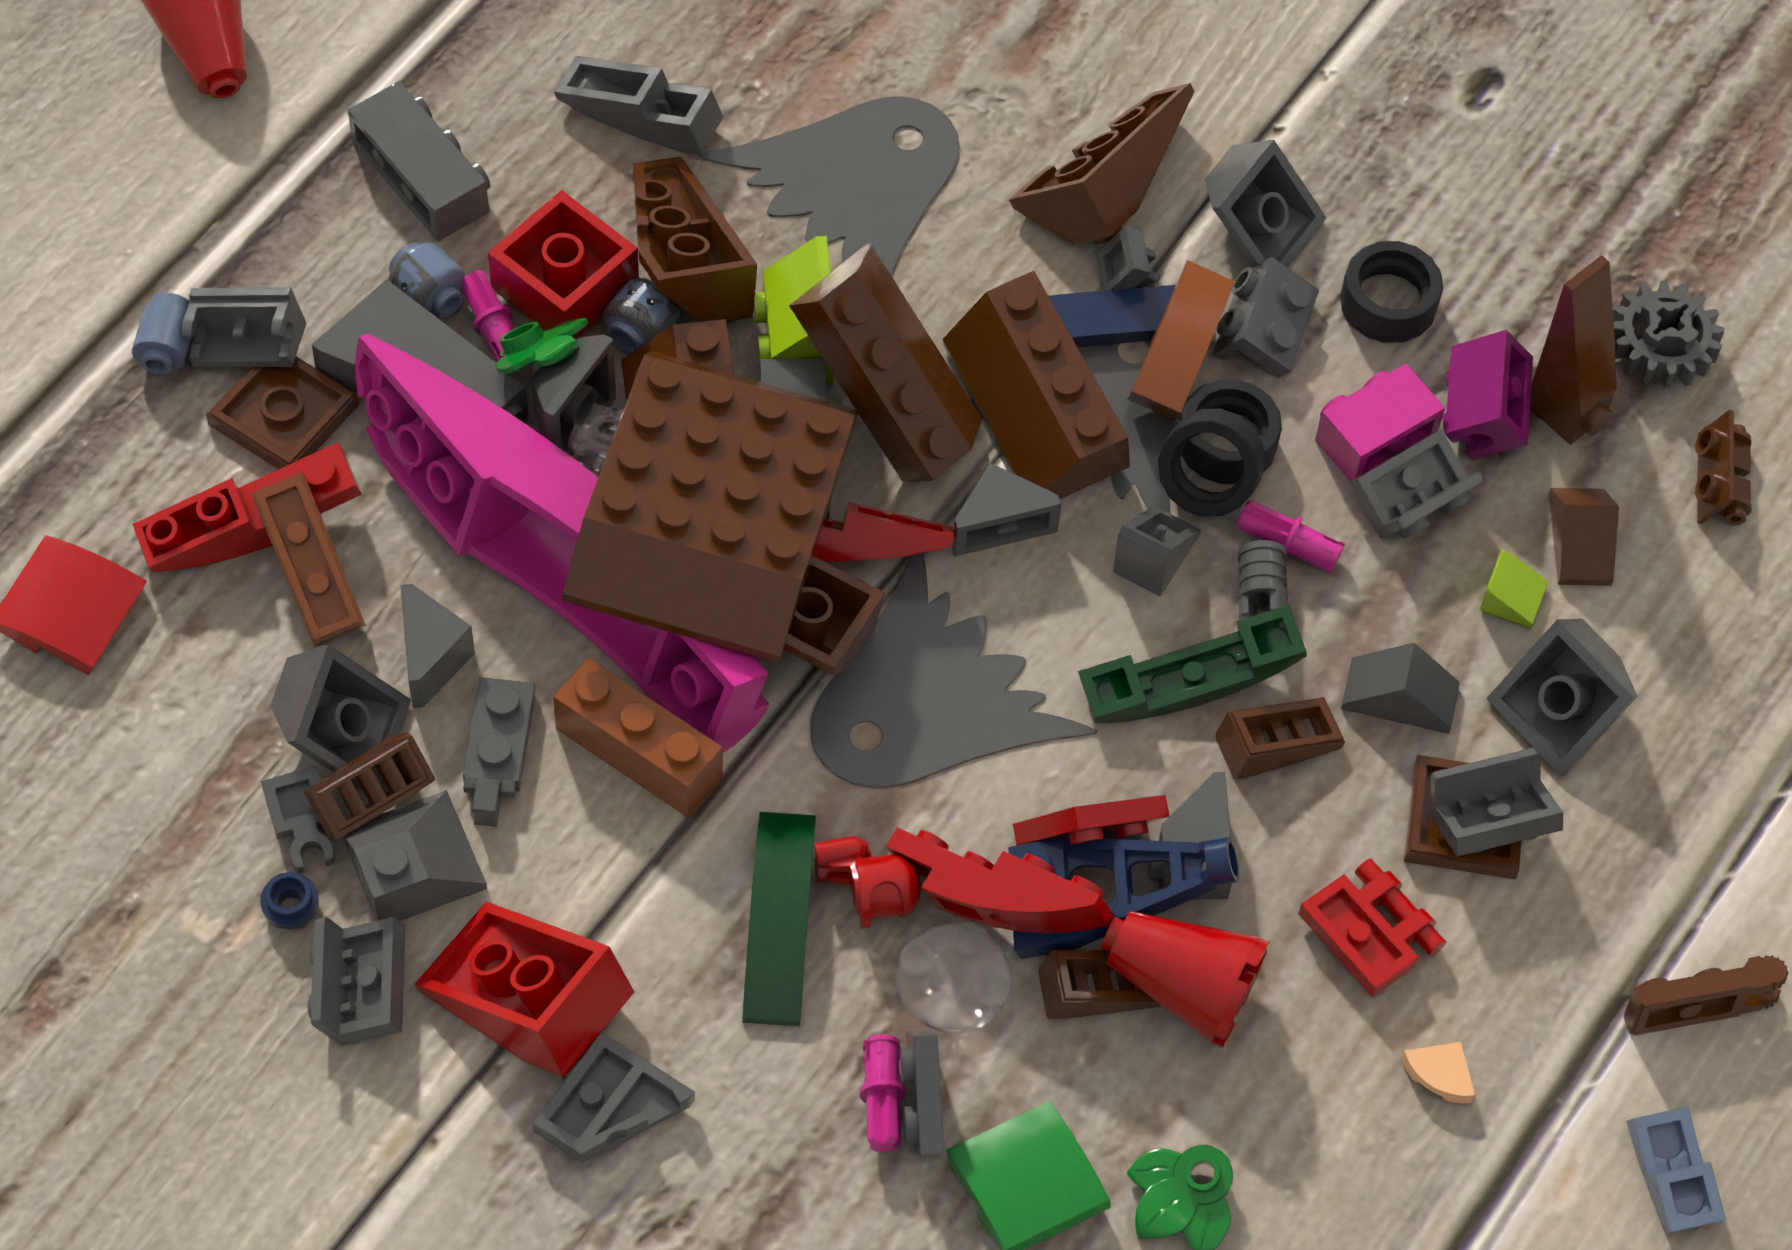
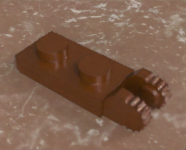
(1705, 996)

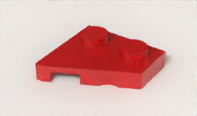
(1088, 822)

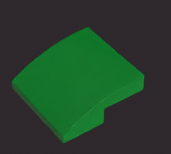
(1028, 1178)

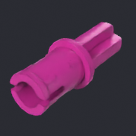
(491, 317)
(1296, 537)
(882, 1092)

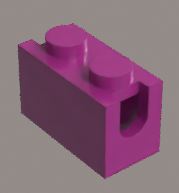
(1489, 395)

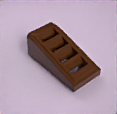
(1249, 753)
(400, 767)
(1067, 989)

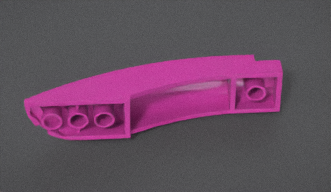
(519, 510)

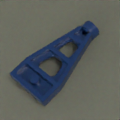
(1120, 856)

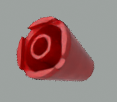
(205, 40)
(1187, 968)

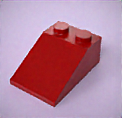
(528, 986)

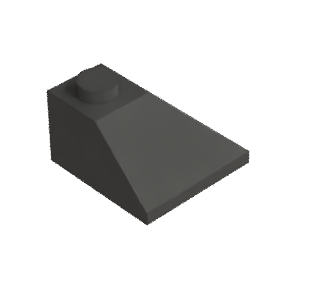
(1263, 202)
(572, 386)
(1565, 693)
(335, 708)
(414, 858)

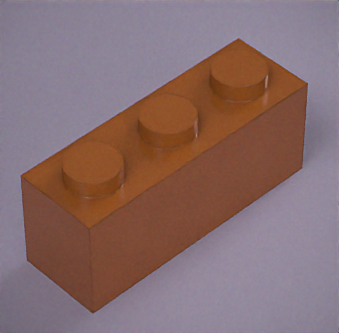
(638, 737)

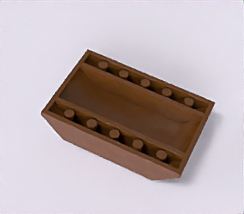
(710, 506)

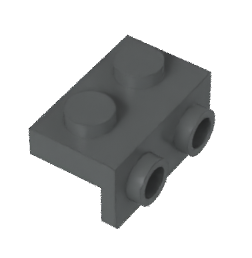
(1267, 316)
(1414, 484)
(1493, 802)
(357, 979)

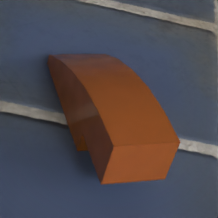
(1181, 340)

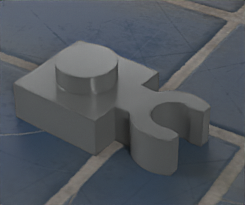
(294, 815)

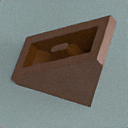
(1584, 535)

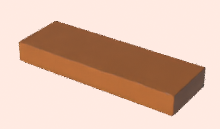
(308, 559)

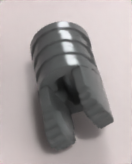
(1262, 577)

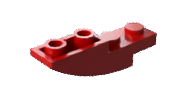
(225, 519)
(1006, 895)

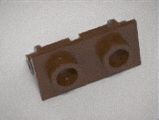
(1722, 451)

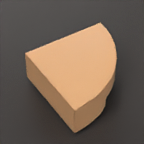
(1441, 1071)

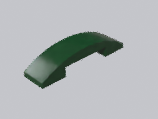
(1196, 673)
(778, 919)

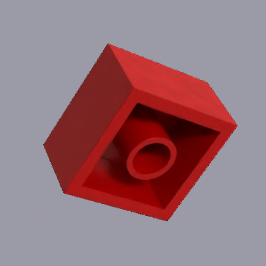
(562, 264)

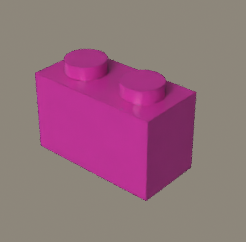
(1378, 421)

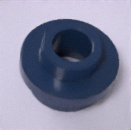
(289, 886)

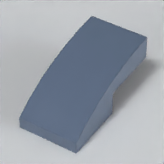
(1674, 1170)

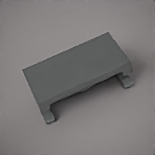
(243, 327)

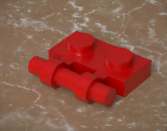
(1360, 934)

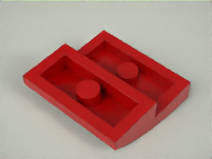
(68, 602)

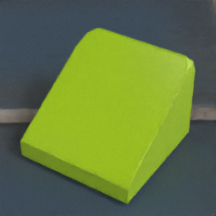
(1514, 591)

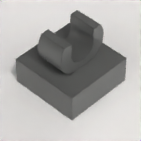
(1125, 262)

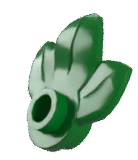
(533, 346)
(1177, 1202)

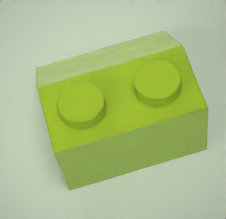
(783, 285)

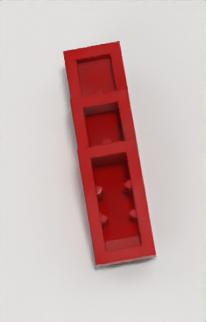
(879, 534)

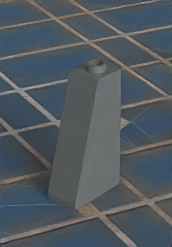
(413, 329)

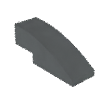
(641, 102)

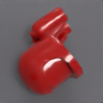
(878, 884)

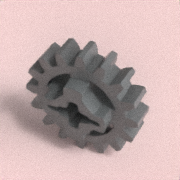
(1666, 334)

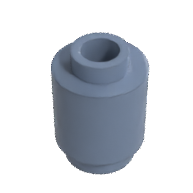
(159, 338)

